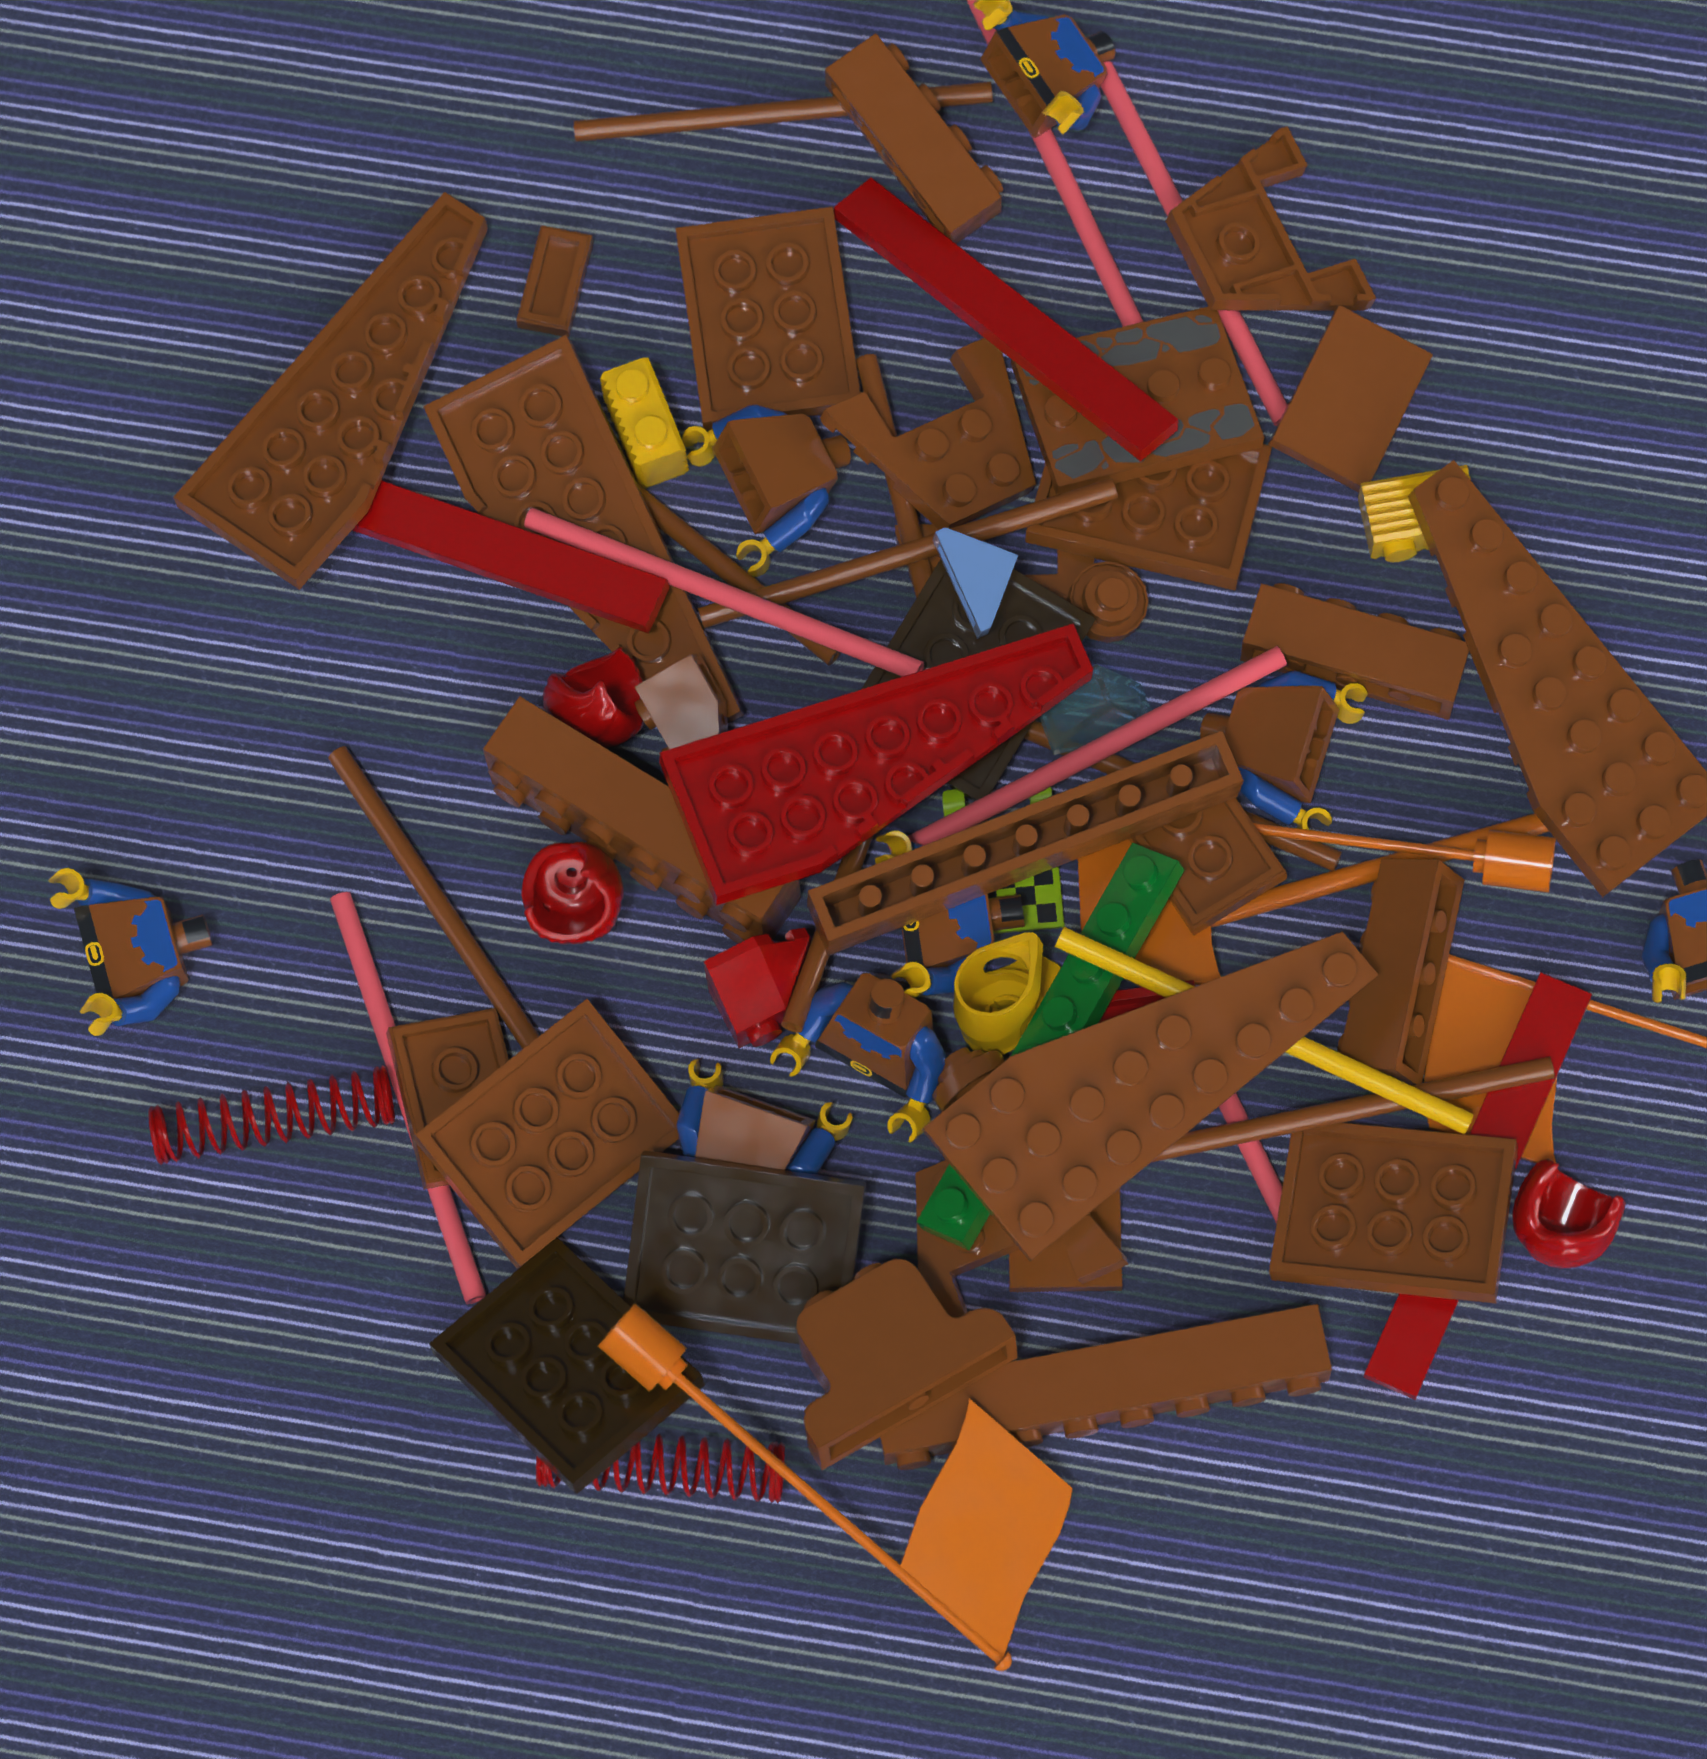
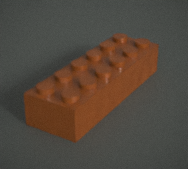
(620, 811)

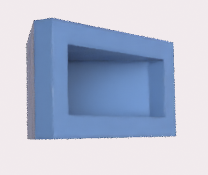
(977, 574)

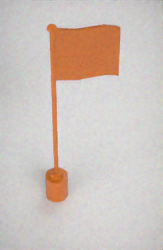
(1504, 860)
(1475, 1026)
(976, 1530)

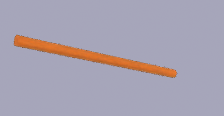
(1367, 871)

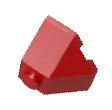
(756, 983)

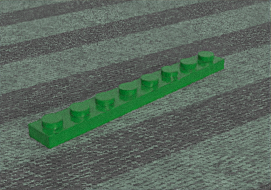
(1071, 1004)

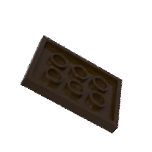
(940, 632)
(738, 1244)
(540, 1370)

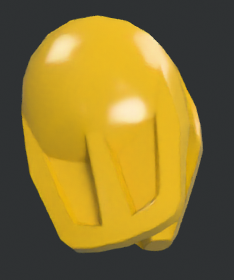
(1000, 1003)

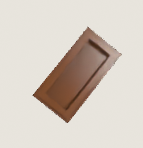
(554, 281)

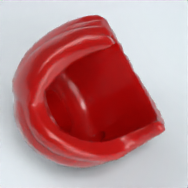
(598, 698)
(576, 903)
(1564, 1219)

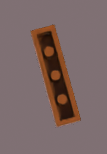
(913, 138)
(1350, 646)
(1409, 949)

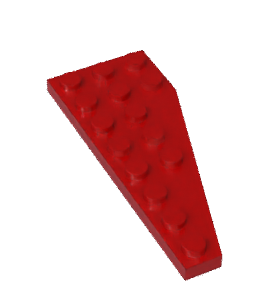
(830, 775)

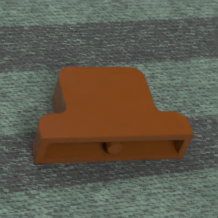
(889, 1355)

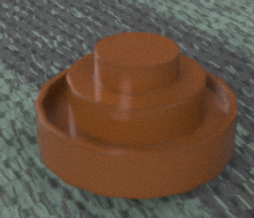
(1111, 596)
(963, 1072)

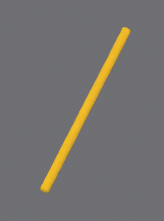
(1304, 1049)

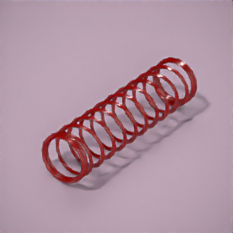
(382, 1098)
(544, 1473)

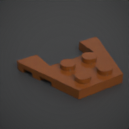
(1242, 248)
(955, 462)
(941, 1261)

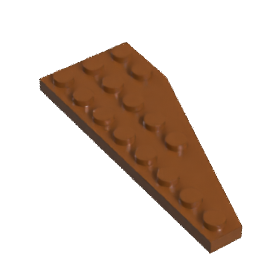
(324, 432)
(544, 443)
(1587, 739)
(1096, 1107)

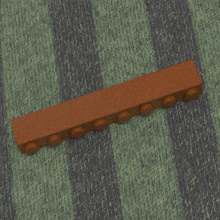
(1024, 842)
(1129, 1383)

